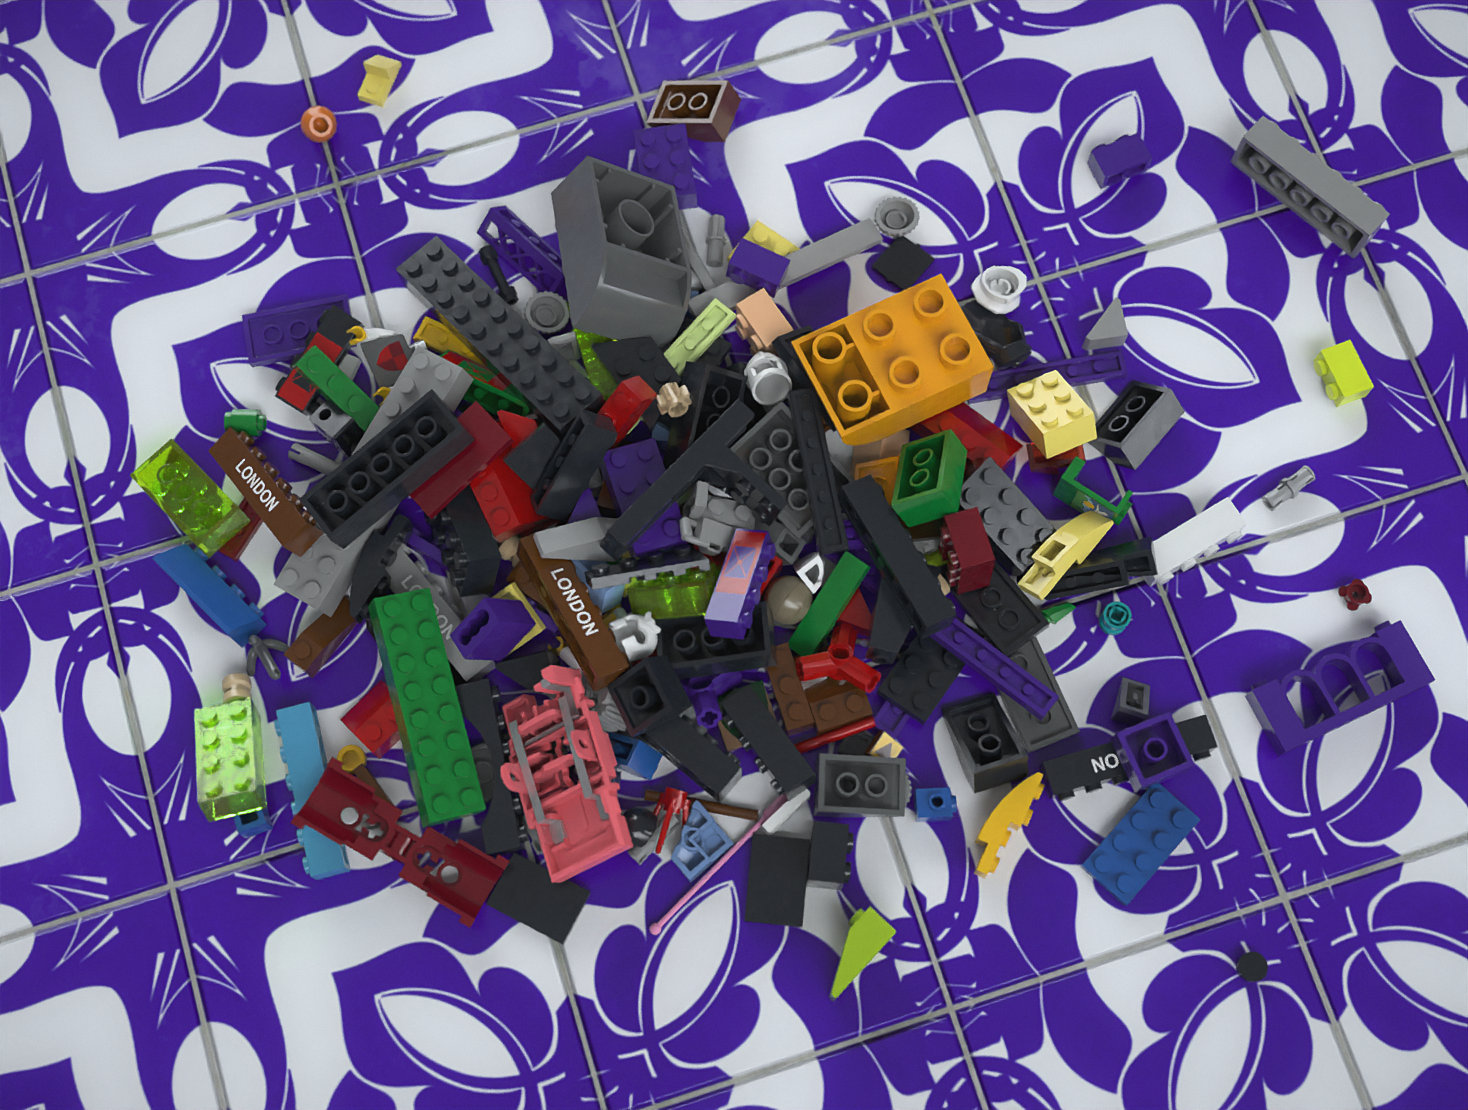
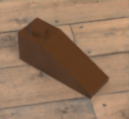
(321, 639)

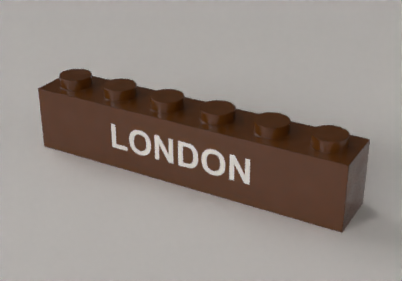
(266, 491)
(574, 615)

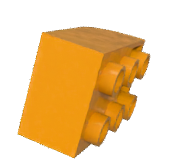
(895, 362)

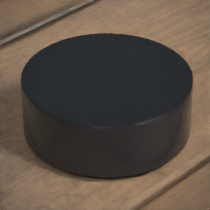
(1251, 967)

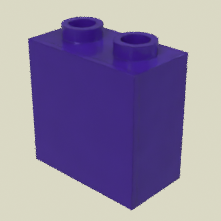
(492, 629)

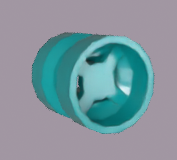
(1112, 623)

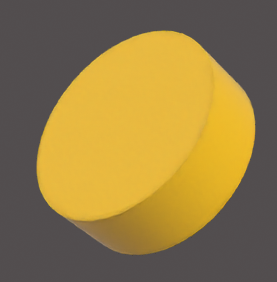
(352, 757)

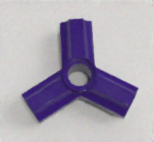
(704, 694)

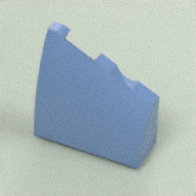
(699, 843)

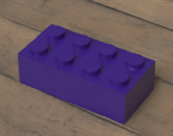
(628, 475)

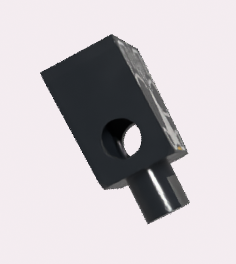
(332, 424)

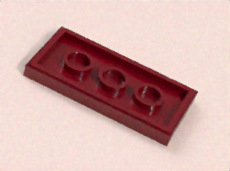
(467, 465)

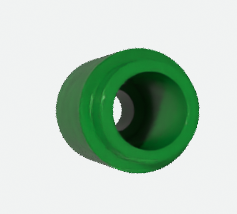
(246, 420)

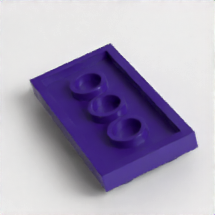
(282, 331)

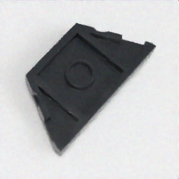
(633, 358)

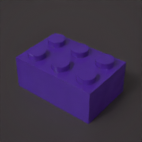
(666, 157)

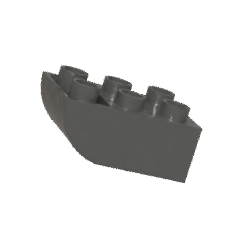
(622, 253)

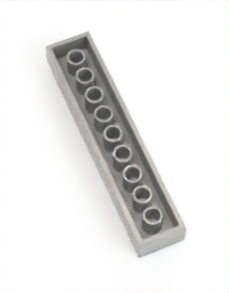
(327, 569)

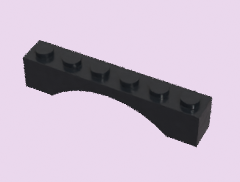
(502, 824)

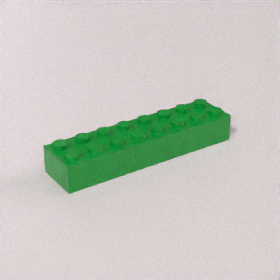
(426, 707)

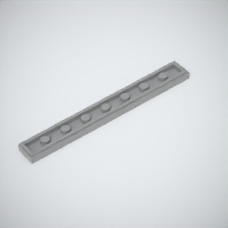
(802, 264)

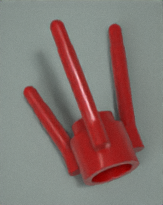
(673, 802)

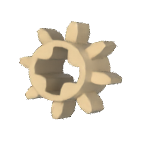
(673, 399)

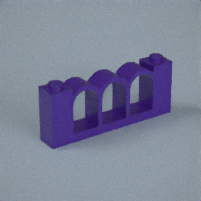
(1392, 647)

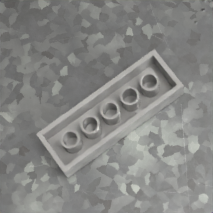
(1309, 187)

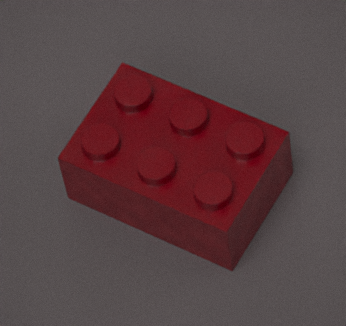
(966, 551)

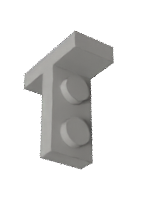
(717, 509)

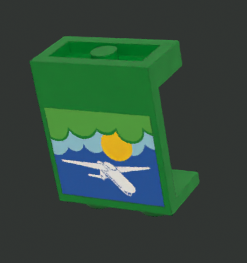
(1084, 500)

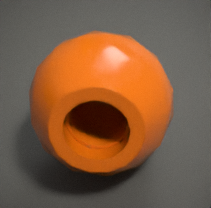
(318, 120)

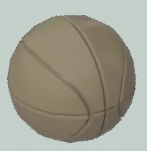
(788, 599)

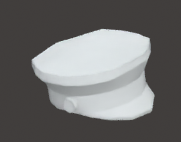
(999, 288)

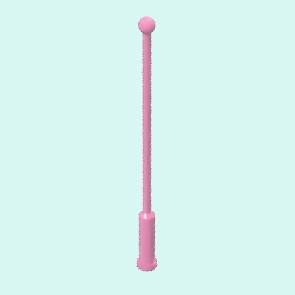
(655, 928)

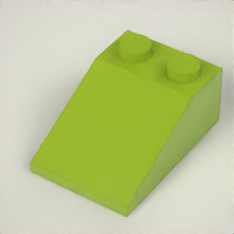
(863, 941)

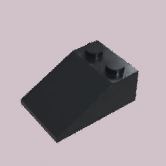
(985, 743)

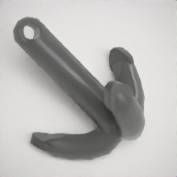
(260, 649)

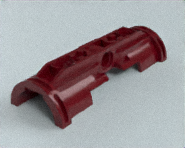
(342, 790)

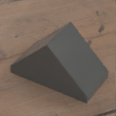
(1131, 702)

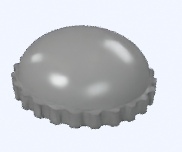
(896, 216)
(546, 312)

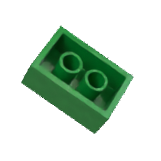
(929, 478)

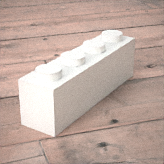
(1195, 538)

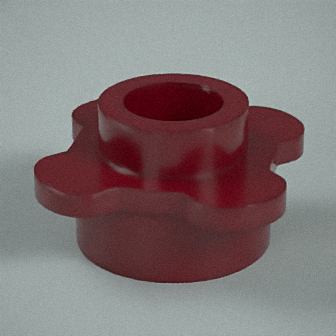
(1363, 595)

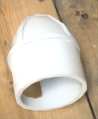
(768, 378)

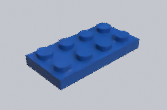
(1140, 843)

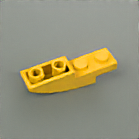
(1011, 813)

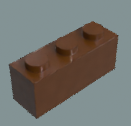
(789, 693)

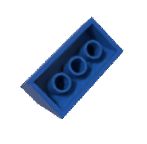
(211, 593)

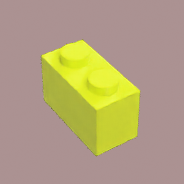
(1342, 373)

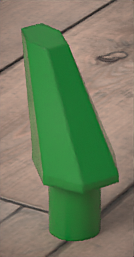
(1057, 612)

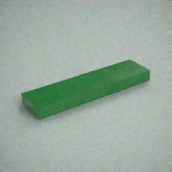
(829, 605)

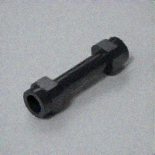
(489, 257)

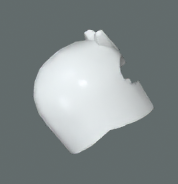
(636, 635)

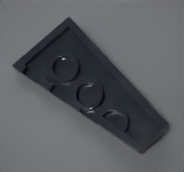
(646, 568)

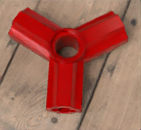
(839, 662)

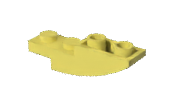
(1061, 550)

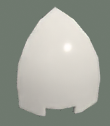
(810, 570)

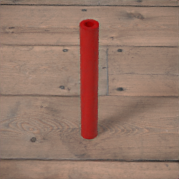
(836, 734)

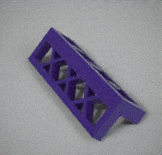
(525, 240)

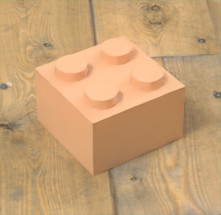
(760, 322)

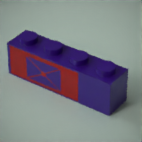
(740, 583)

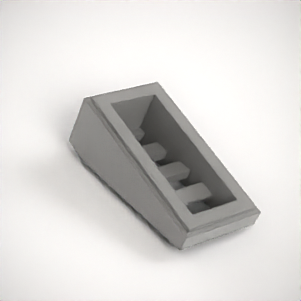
(566, 346)

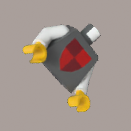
(385, 353)

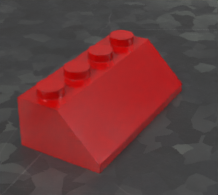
(975, 433)
(505, 499)

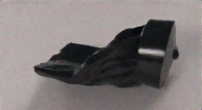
(1000, 337)

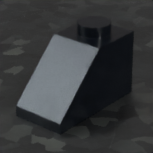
(528, 667)

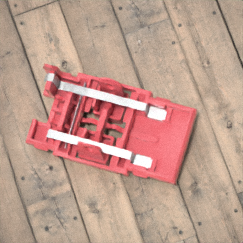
(585, 821)

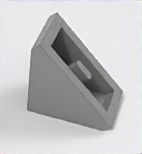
(1109, 329)

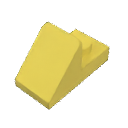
(378, 80)

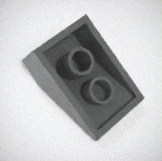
(859, 786)

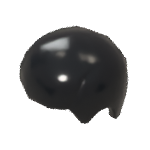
(640, 824)

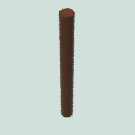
(712, 807)

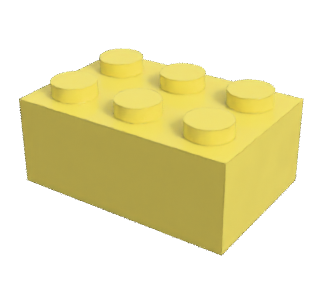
(1052, 414)

